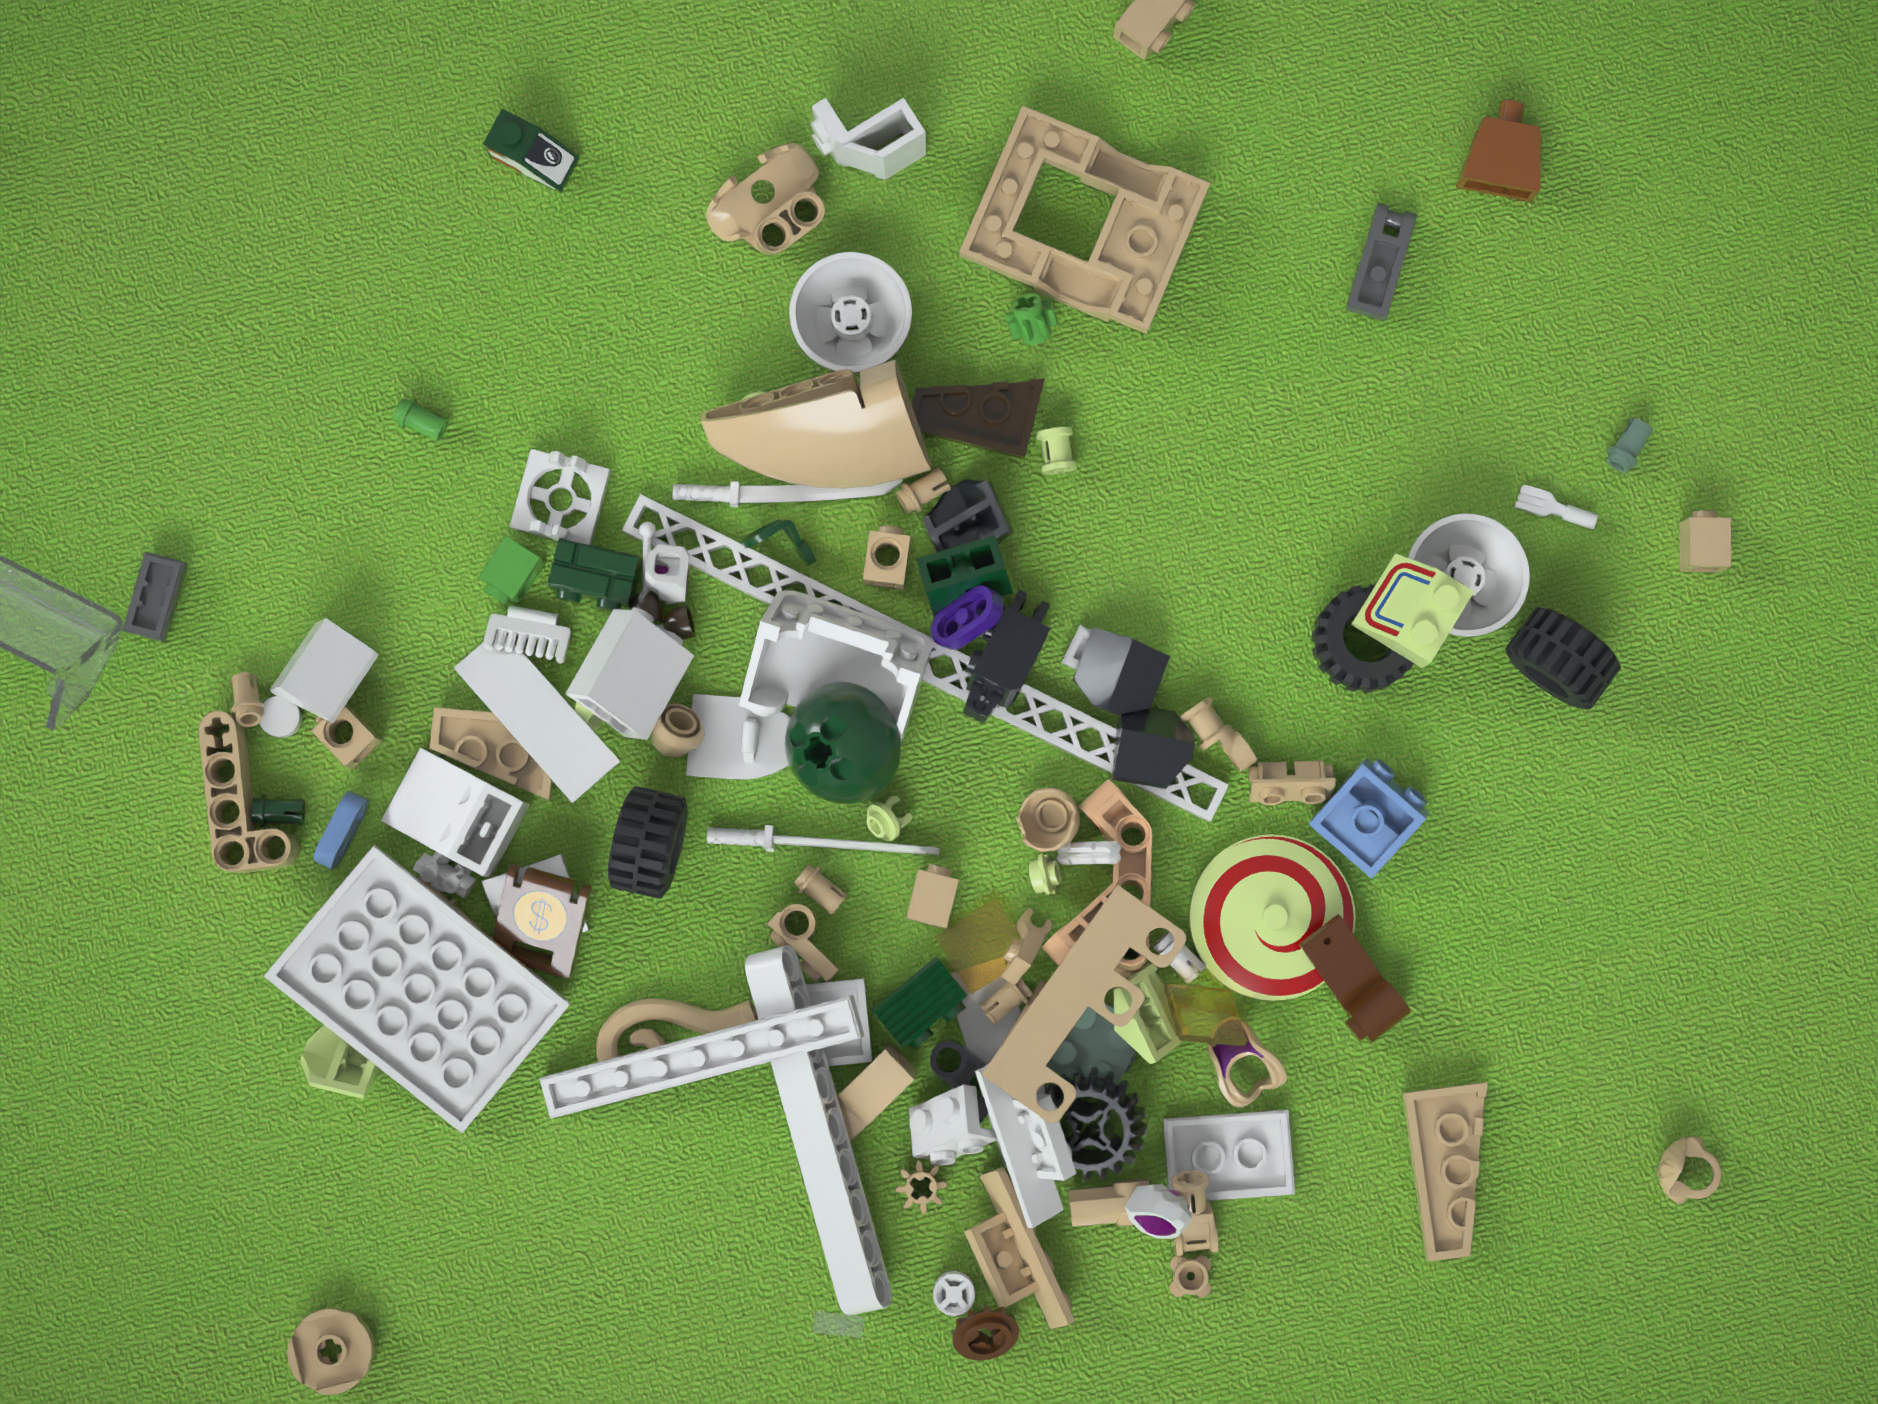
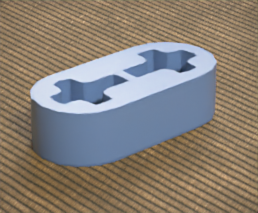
(341, 830)

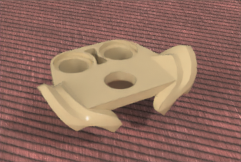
(738, 216)

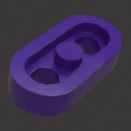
(970, 614)

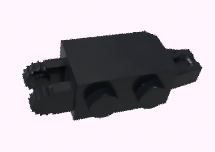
(1006, 660)

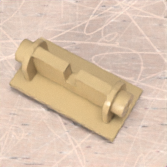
(1310, 783)

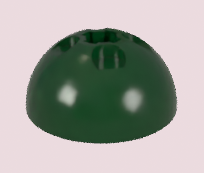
(843, 743)

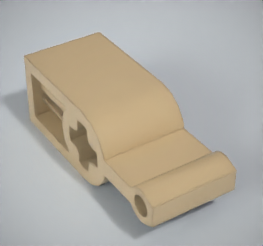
(875, 1089)

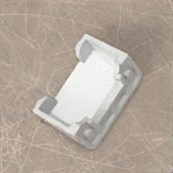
(818, 643)

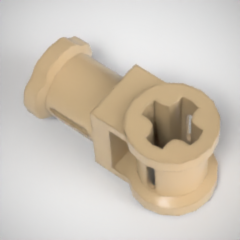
(1202, 1231)

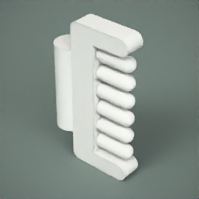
(532, 625)

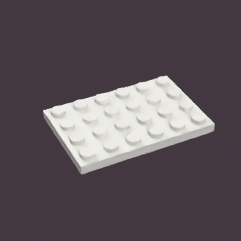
(417, 989)

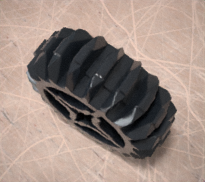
(1113, 1147)

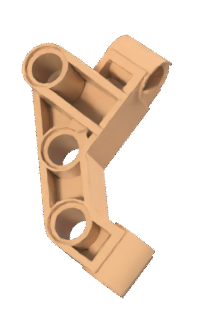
(1112, 815)

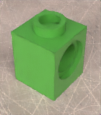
(511, 571)

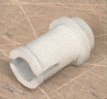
(1185, 962)

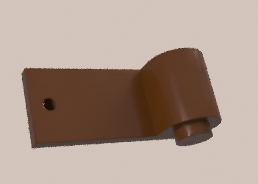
(1354, 981)

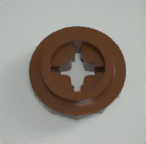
(980, 1346)

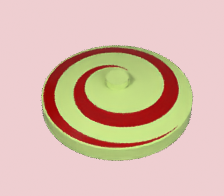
(1257, 909)

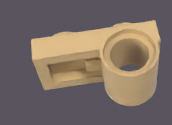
(813, 961)

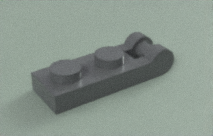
(1380, 263)

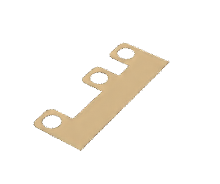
(1075, 985)

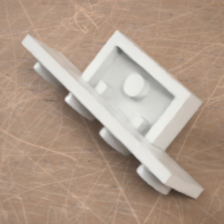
(1032, 1151)

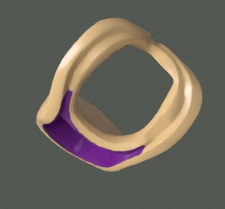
(1226, 1055)

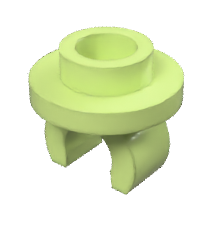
(882, 820)

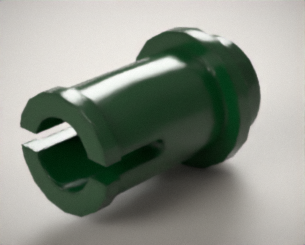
(276, 811)

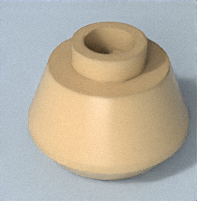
(677, 731)

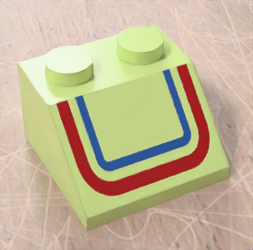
(1412, 609)

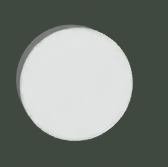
(281, 717)

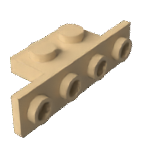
(1013, 1256)

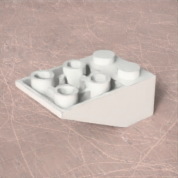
(455, 813)

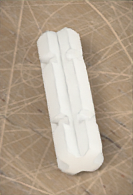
(1090, 853)

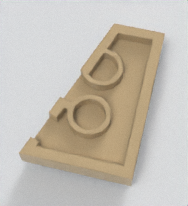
(487, 745)

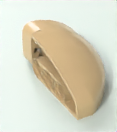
(825, 430)

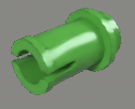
(420, 419)

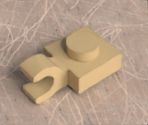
(1022, 952)

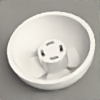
(843, 290)
(1484, 560)

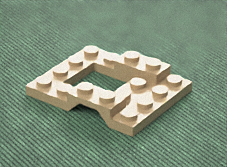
(1136, 245)

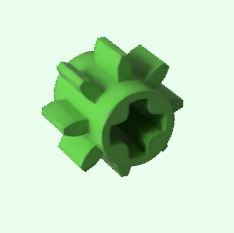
(1031, 319)

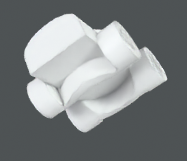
(444, 877)

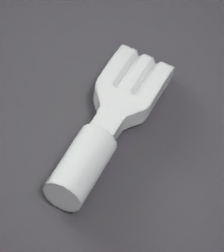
(1543, 504)

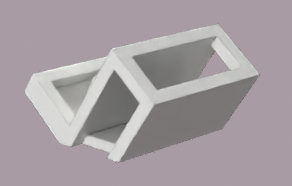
(858, 145)

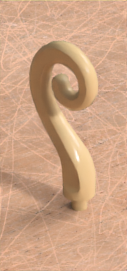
(671, 1011)

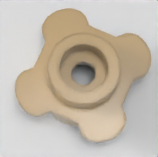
(1199, 1285)

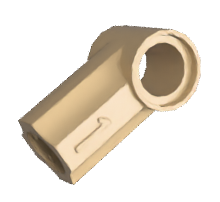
(1102, 1203)

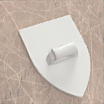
(736, 740)

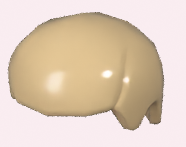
(1048, 819)

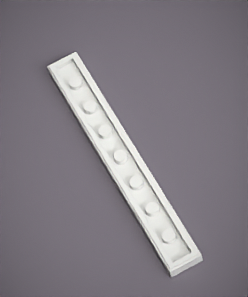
(702, 1056)

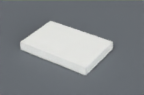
(1238, 1151)

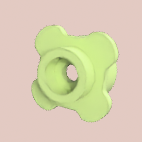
(1045, 874)

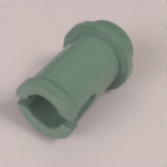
(1629, 445)

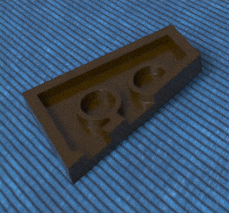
(981, 416)

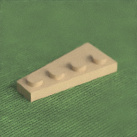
(1444, 1150)

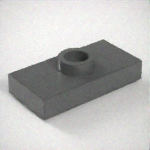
(155, 597)

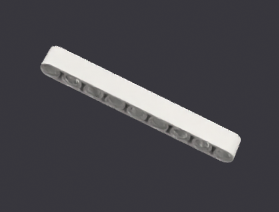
(822, 1143)

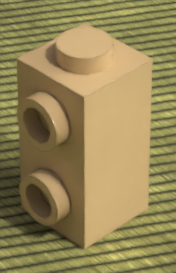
(1148, 22)

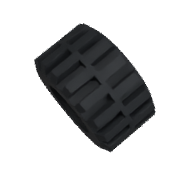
(1336, 658)
(1563, 658)
(647, 842)

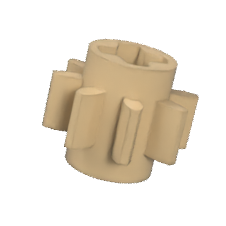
(922, 1199)

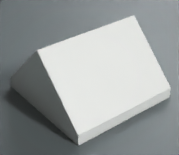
(324, 670)

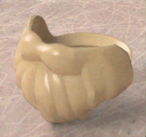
(1672, 1165)

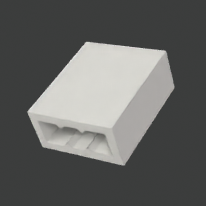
(630, 673)

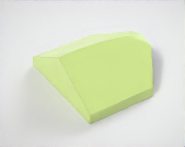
(1152, 1026)
(336, 1065)

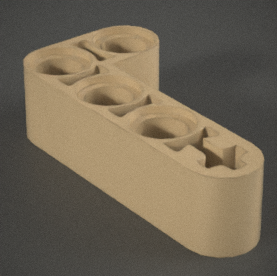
(236, 790)

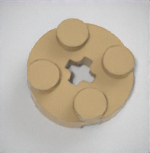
(319, 1372)

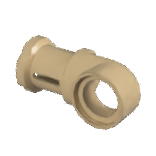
(1212, 729)

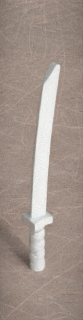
(768, 494)
(768, 839)

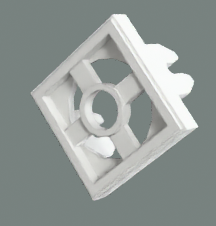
(541, 463)

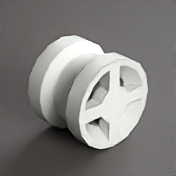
(958, 1298)

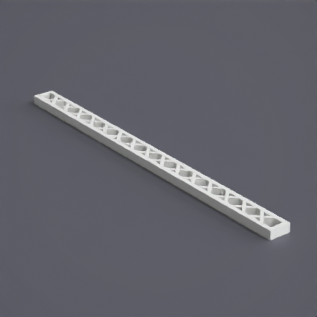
(957, 657)

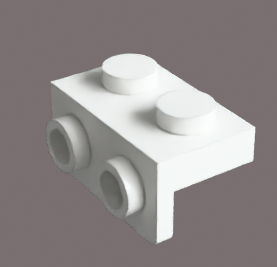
(948, 1127)

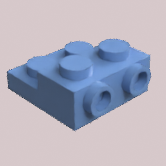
(1370, 816)

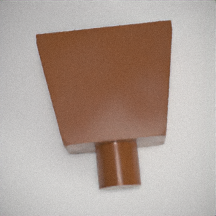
(1504, 156)

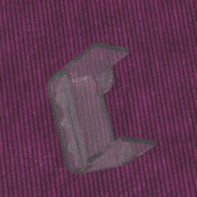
(57, 634)

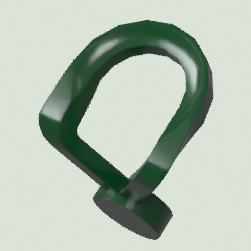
(790, 530)

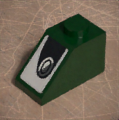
(530, 151)

